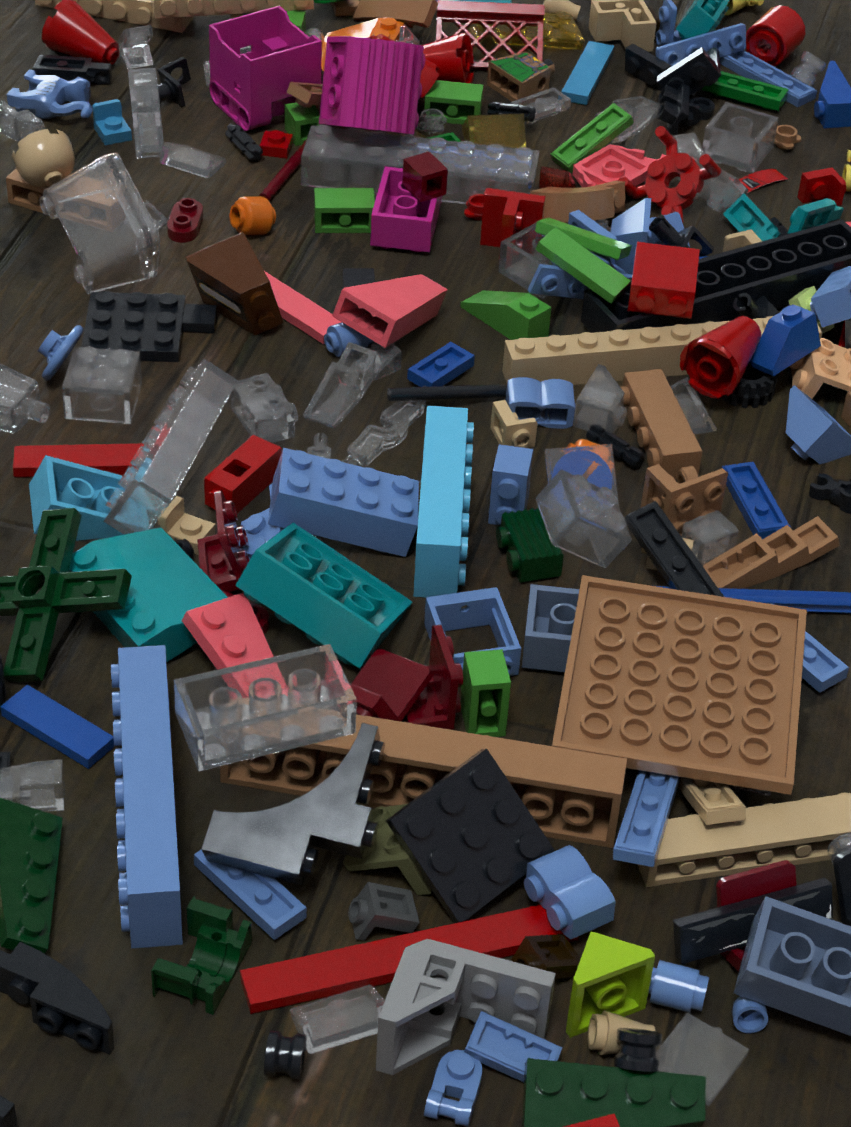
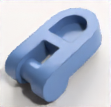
(457, 1077)

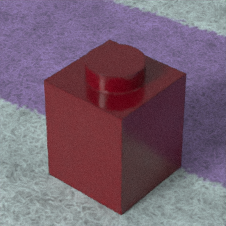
(424, 176)

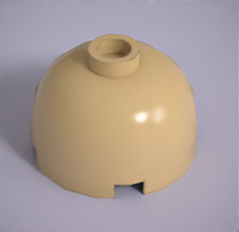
(44, 158)

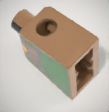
(519, 75)

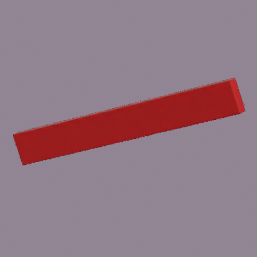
(377, 961)

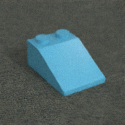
(73, 485)

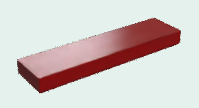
(105, 457)

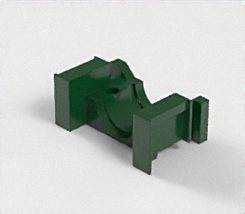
(214, 959)

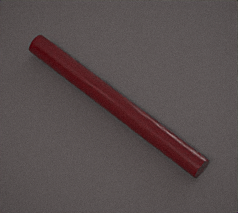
(283, 175)

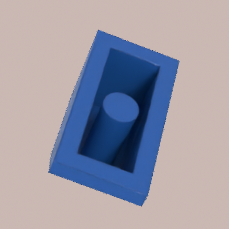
(786, 340)

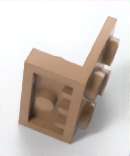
(684, 500)

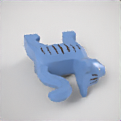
(49, 93)

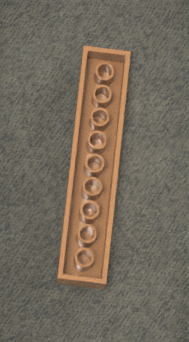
(564, 789)

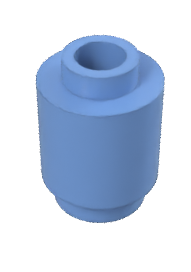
(339, 336)
(677, 987)

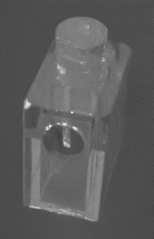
(19, 400)

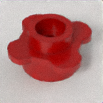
(474, 207)

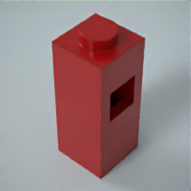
(243, 473)

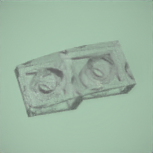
(18, 124)

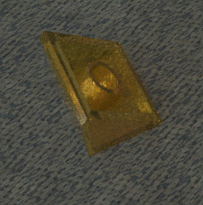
(500, 129)

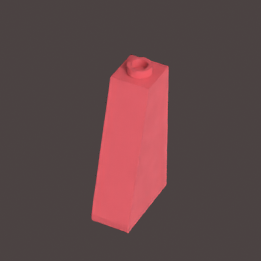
(389, 307)

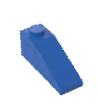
(834, 99)

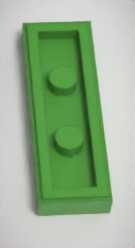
(592, 137)
(589, 240)
(583, 265)

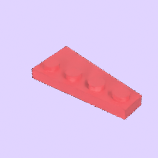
(228, 632)

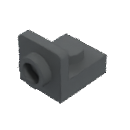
(383, 908)

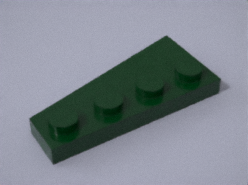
(27, 874)
(576, 1092)

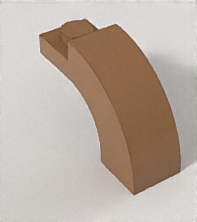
(594, 201)

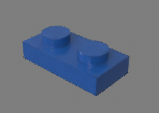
(441, 366)

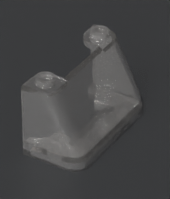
(105, 224)

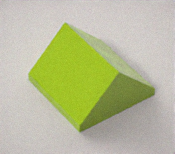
(609, 978)

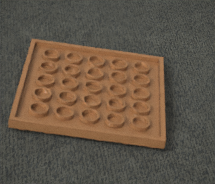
(684, 683)

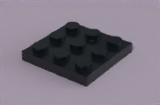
(136, 323)
(469, 836)

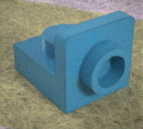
(110, 123)

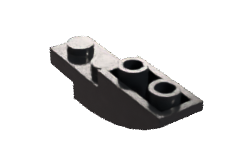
(56, 998)

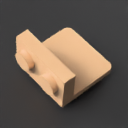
(824, 365)

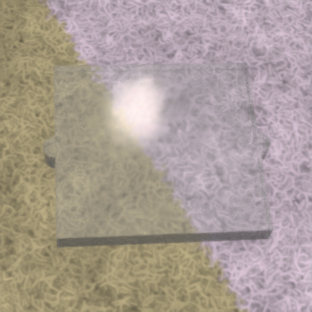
(701, 1051)

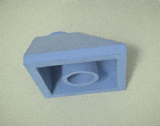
(631, 228)
(815, 430)

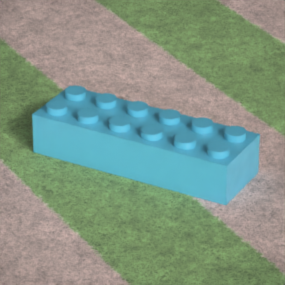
(444, 502)

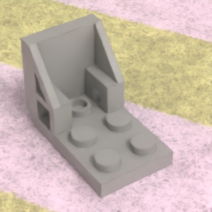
(460, 986)

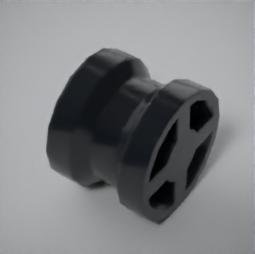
(638, 1049)
(285, 1054)

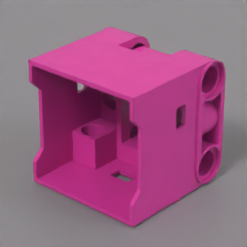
(256, 83)

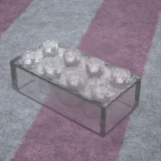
(265, 707)

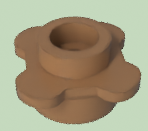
(786, 137)

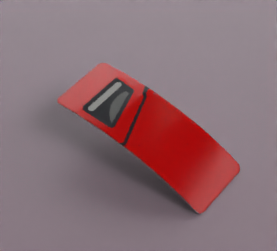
(761, 178)

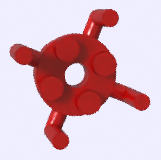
(668, 167)

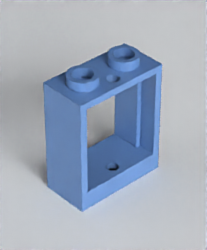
(482, 609)

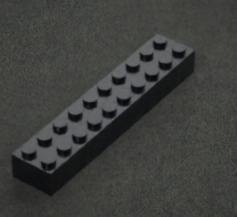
(769, 268)

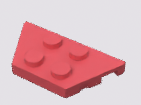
(611, 164)

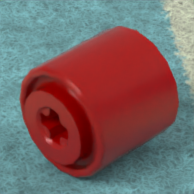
(775, 35)

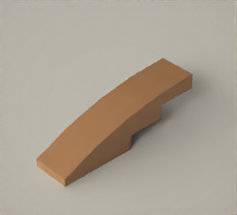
(408, 11)
(767, 558)

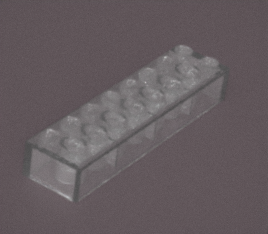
(358, 160)

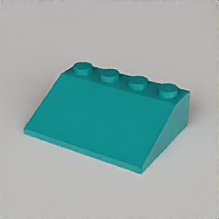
(160, 590)
(323, 594)

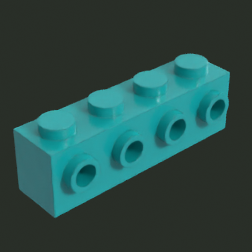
(702, 17)

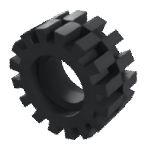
(753, 388)

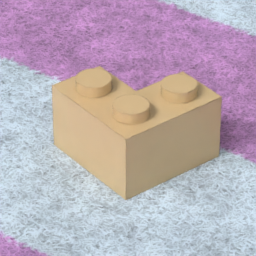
(622, 21)

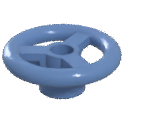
(57, 349)

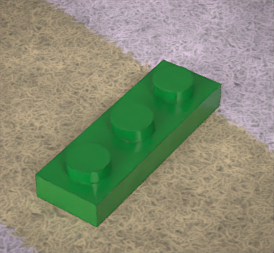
(749, 91)

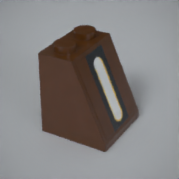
(236, 283)

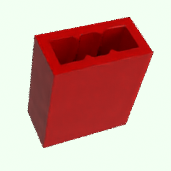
(664, 280)

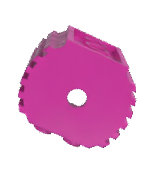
(371, 84)

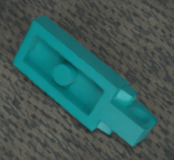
(814, 214)
(746, 216)

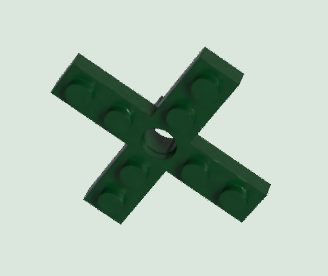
(60, 593)

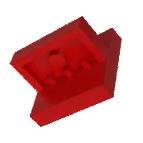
(508, 214)

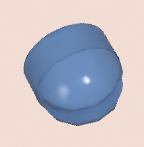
(749, 1015)

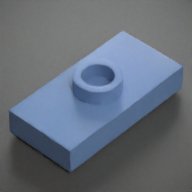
(507, 1046)

